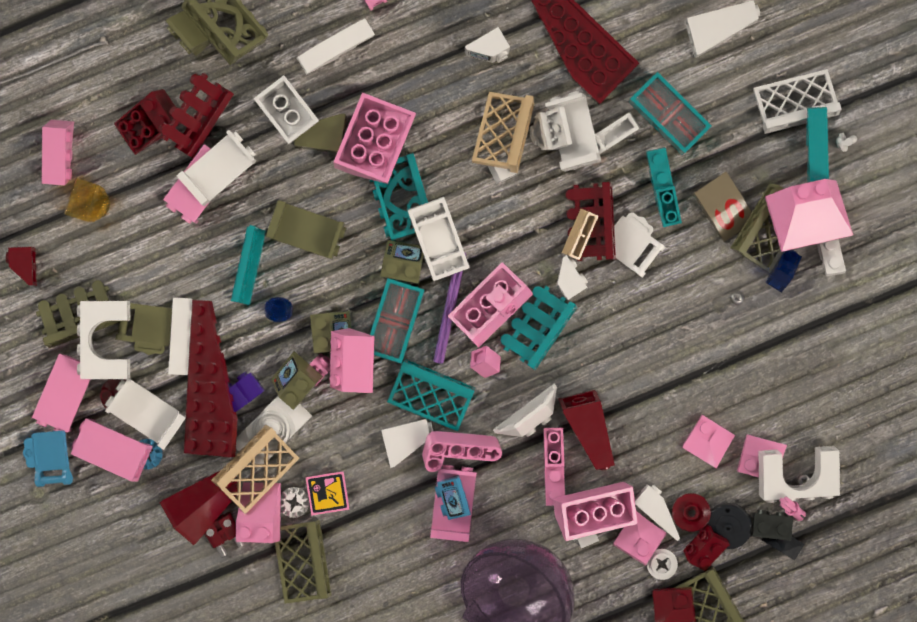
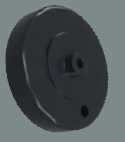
(731, 523)

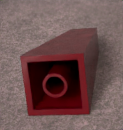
(588, 422)
(197, 507)

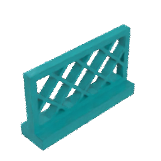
(248, 265)
(439, 380)

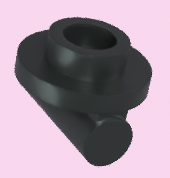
(217, 134)

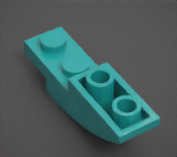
(663, 187)

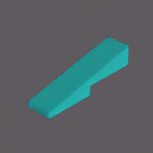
(817, 144)

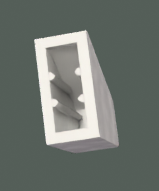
(405, 439)

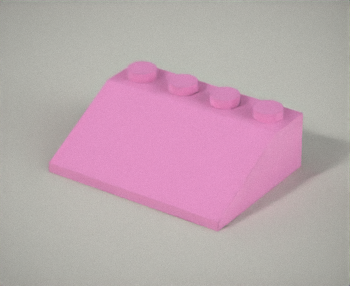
(374, 139)

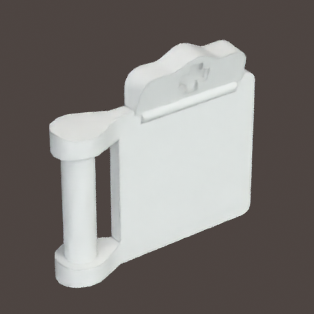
(631, 239)

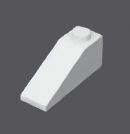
(655, 507)

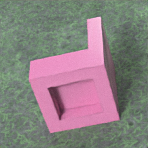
(485, 361)

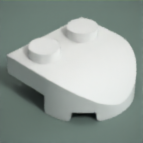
(551, 130)

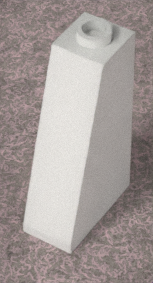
(719, 25)

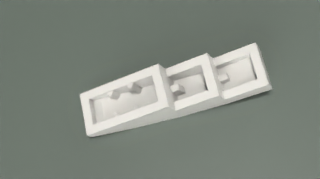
(335, 46)

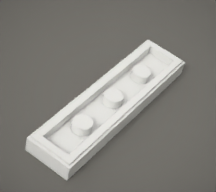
(180, 336)

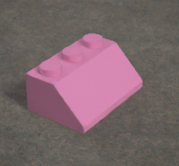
(351, 361)

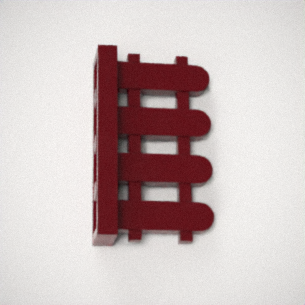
(203, 121)
(605, 211)

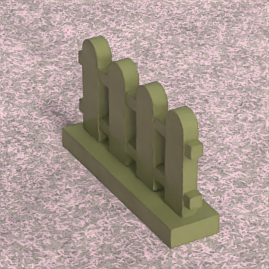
(69, 322)

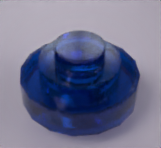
(278, 309)

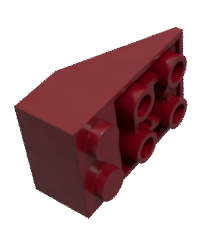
(142, 122)

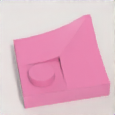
(708, 441)
(749, 457)
(640, 539)

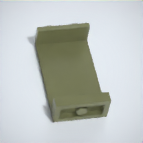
(306, 230)

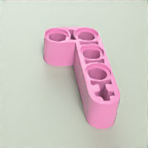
(460, 446)

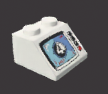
(489, 47)

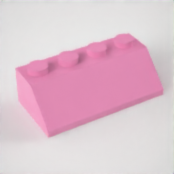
(477, 316)
(595, 510)

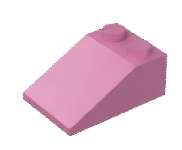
(262, 521)

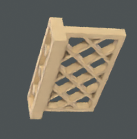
(518, 138)
(242, 460)

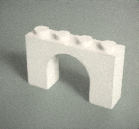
(91, 364)
(823, 483)

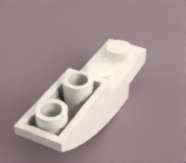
(832, 257)

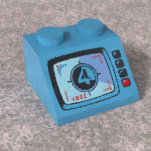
(453, 498)

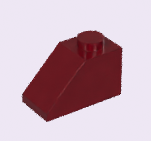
(23, 263)

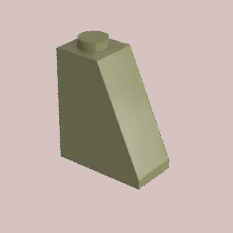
(324, 135)

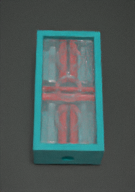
(670, 113)
(395, 319)

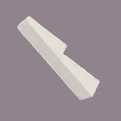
(616, 132)

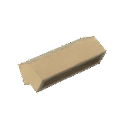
(580, 234)

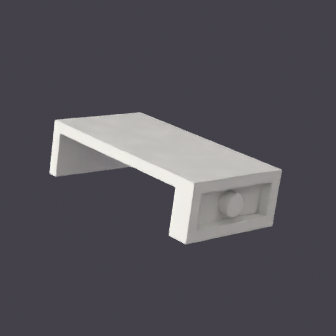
(584, 146)
(217, 168)
(145, 412)

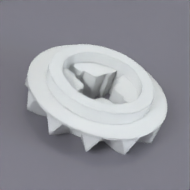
(302, 498)
(671, 563)

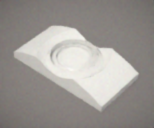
(438, 238)
(282, 420)

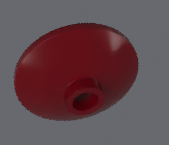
(687, 503)

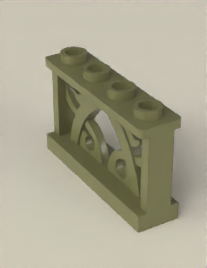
(243, 21)

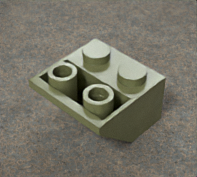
(191, 37)

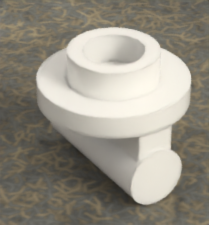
(843, 142)

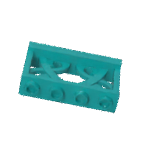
(409, 172)

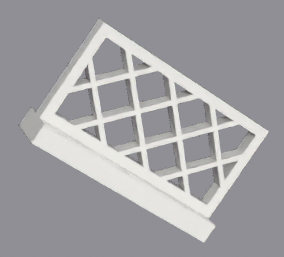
(797, 117)

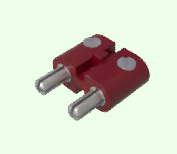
(220, 531)

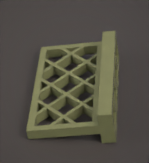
(750, 232)
(318, 563)
(720, 593)

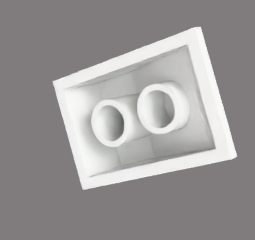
(286, 109)

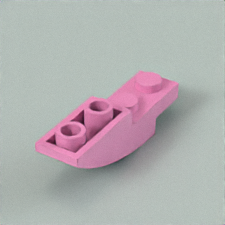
(553, 464)

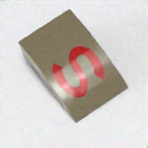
(723, 206)

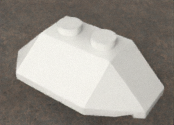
(530, 415)

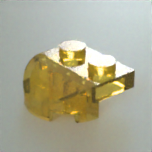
(87, 201)

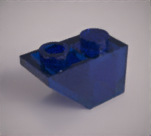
(784, 270)

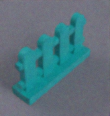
(543, 318)

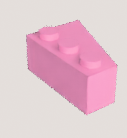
(57, 152)

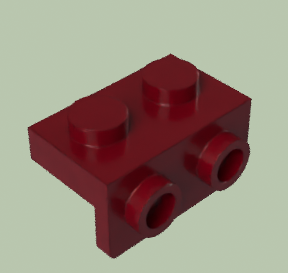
(705, 548)

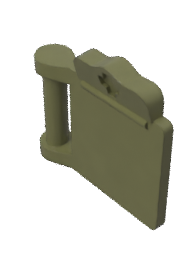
(150, 329)

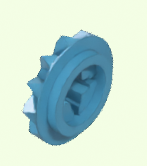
(156, 454)

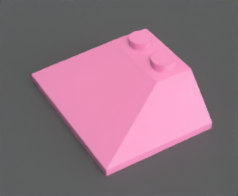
(808, 214)

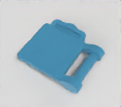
(45, 453)

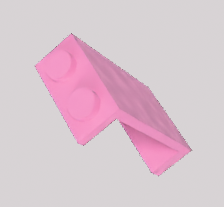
(182, 199)
(61, 395)
(111, 450)
(457, 528)

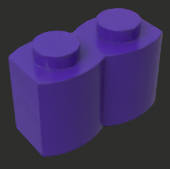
(245, 390)

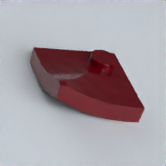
(674, 605)

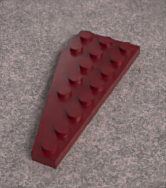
(585, 47)
(209, 408)

